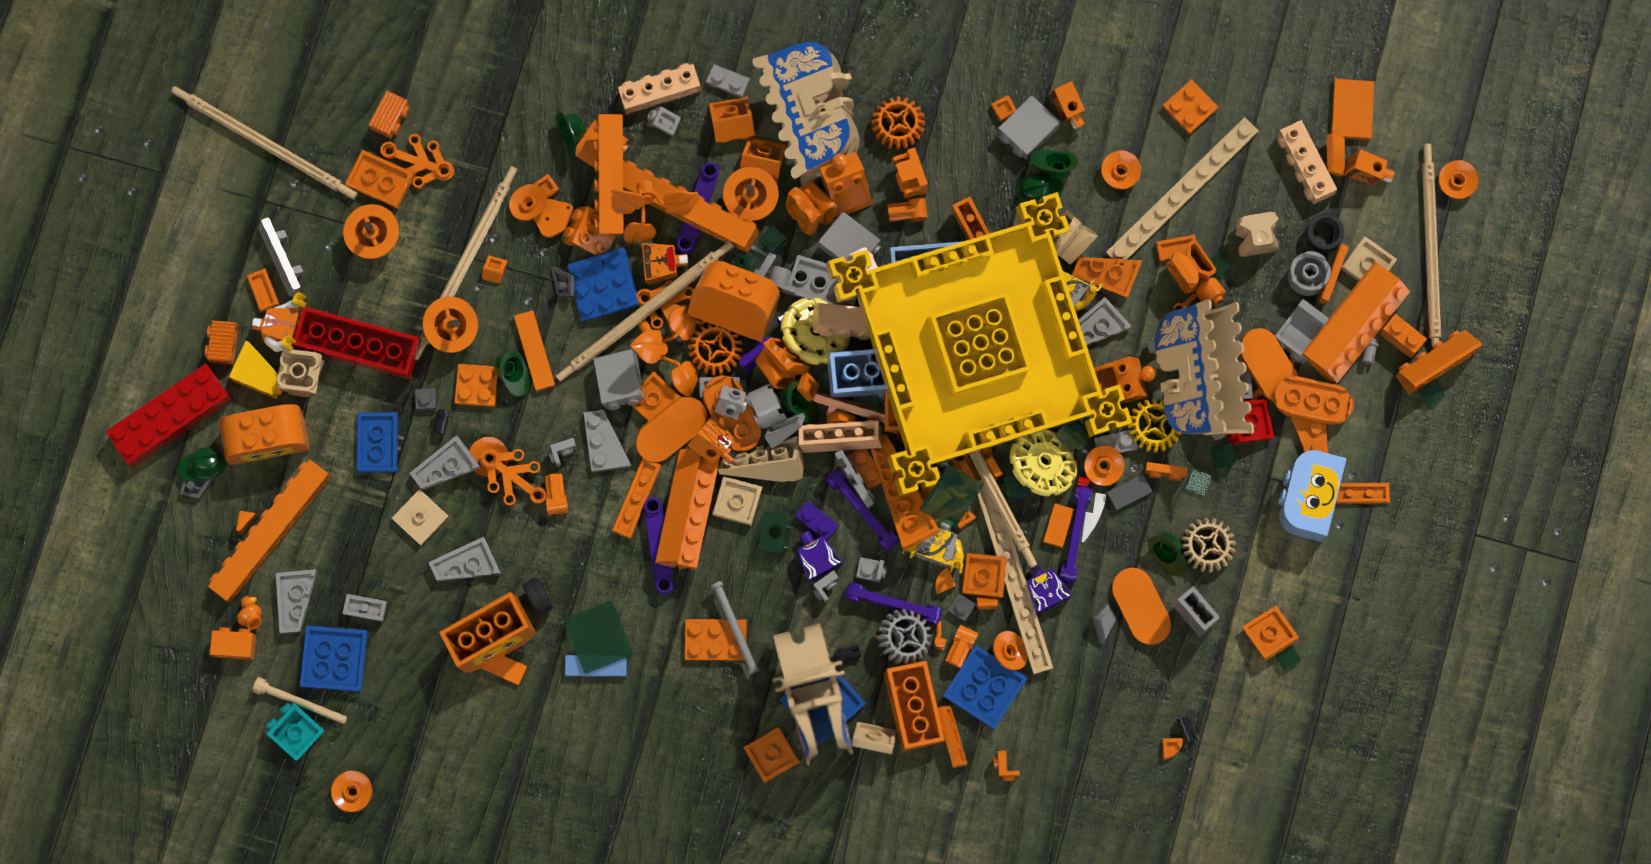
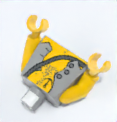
(1080, 291)
(941, 549)

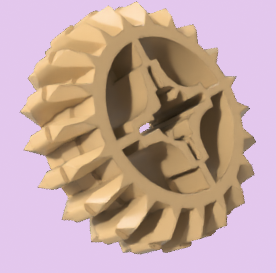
(1199, 560)

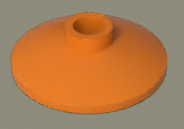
(1125, 161)
(1465, 173)
(523, 198)
(483, 444)
(1114, 468)
(1010, 650)
(342, 787)

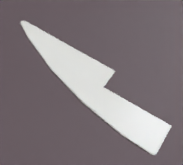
(1092, 518)

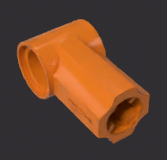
(913, 210)
(965, 466)
(556, 499)
(963, 642)

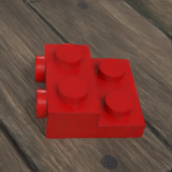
(1260, 418)

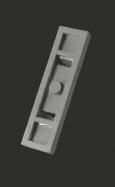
(273, 242)

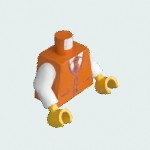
(281, 324)

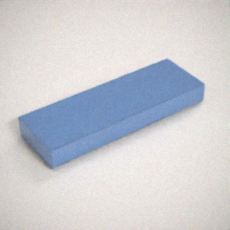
(616, 669)

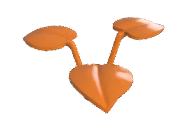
(626, 202)
(652, 347)

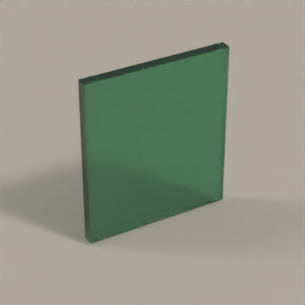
(951, 496)
(598, 637)

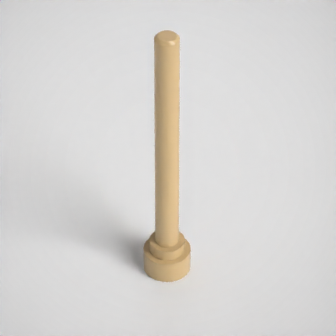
(262, 687)

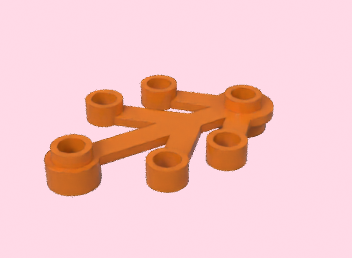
(421, 162)
(668, 307)
(510, 473)

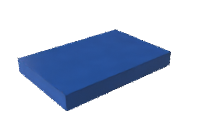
(377, 442)

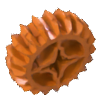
(892, 117)
(709, 365)

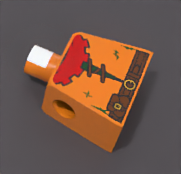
(1067, 96)
(1368, 168)
(661, 262)

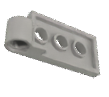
(814, 269)

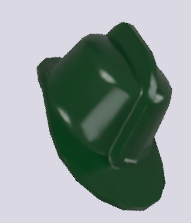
(571, 129)
(1054, 163)
(1037, 187)
(513, 372)
(795, 403)
(201, 465)
(1168, 553)

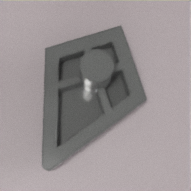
(563, 282)
(195, 489)
(1103, 622)

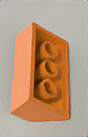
(1438, 361)

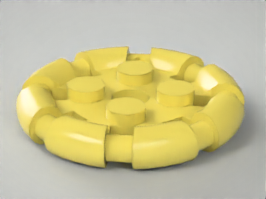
(804, 335)
(1035, 468)

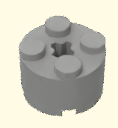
(1319, 270)
(767, 406)

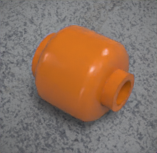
(1212, 290)

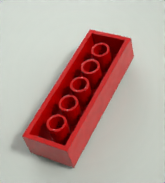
(357, 343)
(168, 415)

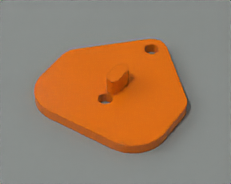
(558, 218)

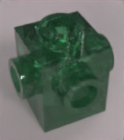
(743, 260)

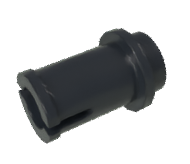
(441, 421)
(847, 653)
(1186, 728)

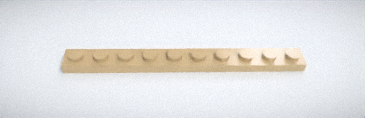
(1183, 191)
(1016, 586)

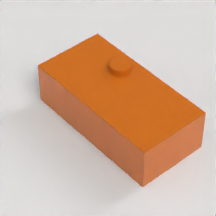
(914, 706)

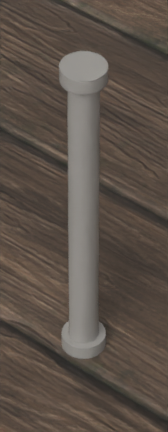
(735, 628)

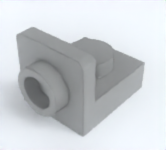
(663, 120)
(565, 448)
(871, 570)
(827, 583)

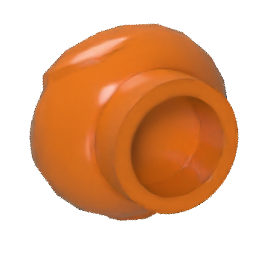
(250, 614)

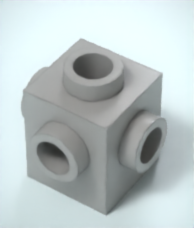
(730, 402)

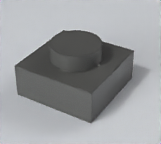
(426, 399)
(961, 607)

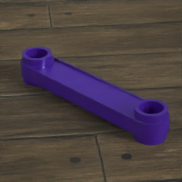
(705, 188)
(654, 524)
(886, 539)
(1069, 571)
(856, 592)

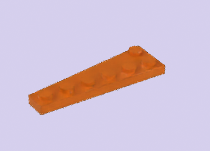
(911, 523)

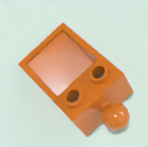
(846, 183)
(1115, 374)

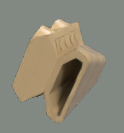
(1257, 234)
(1075, 241)
(299, 372)

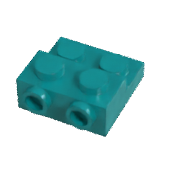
(293, 730)

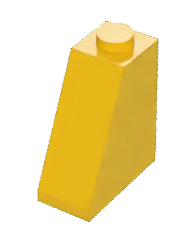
(255, 372)

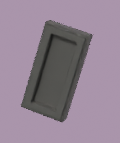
(1129, 492)

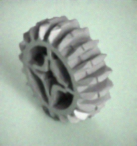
(890, 628)

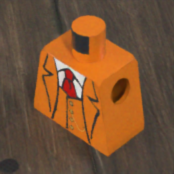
(713, 442)

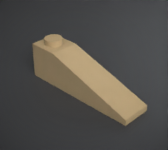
(773, 464)

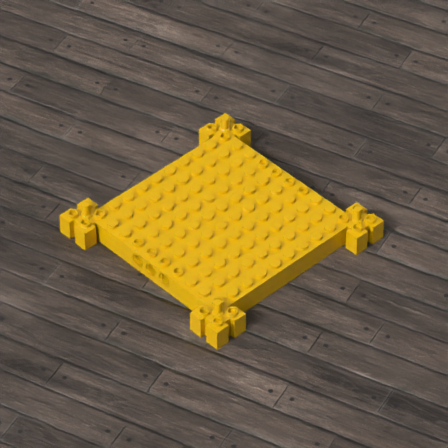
(978, 343)

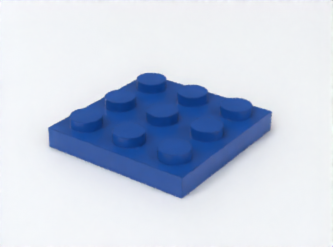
(603, 285)
(334, 658)
(984, 687)
(820, 717)

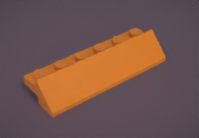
(687, 510)

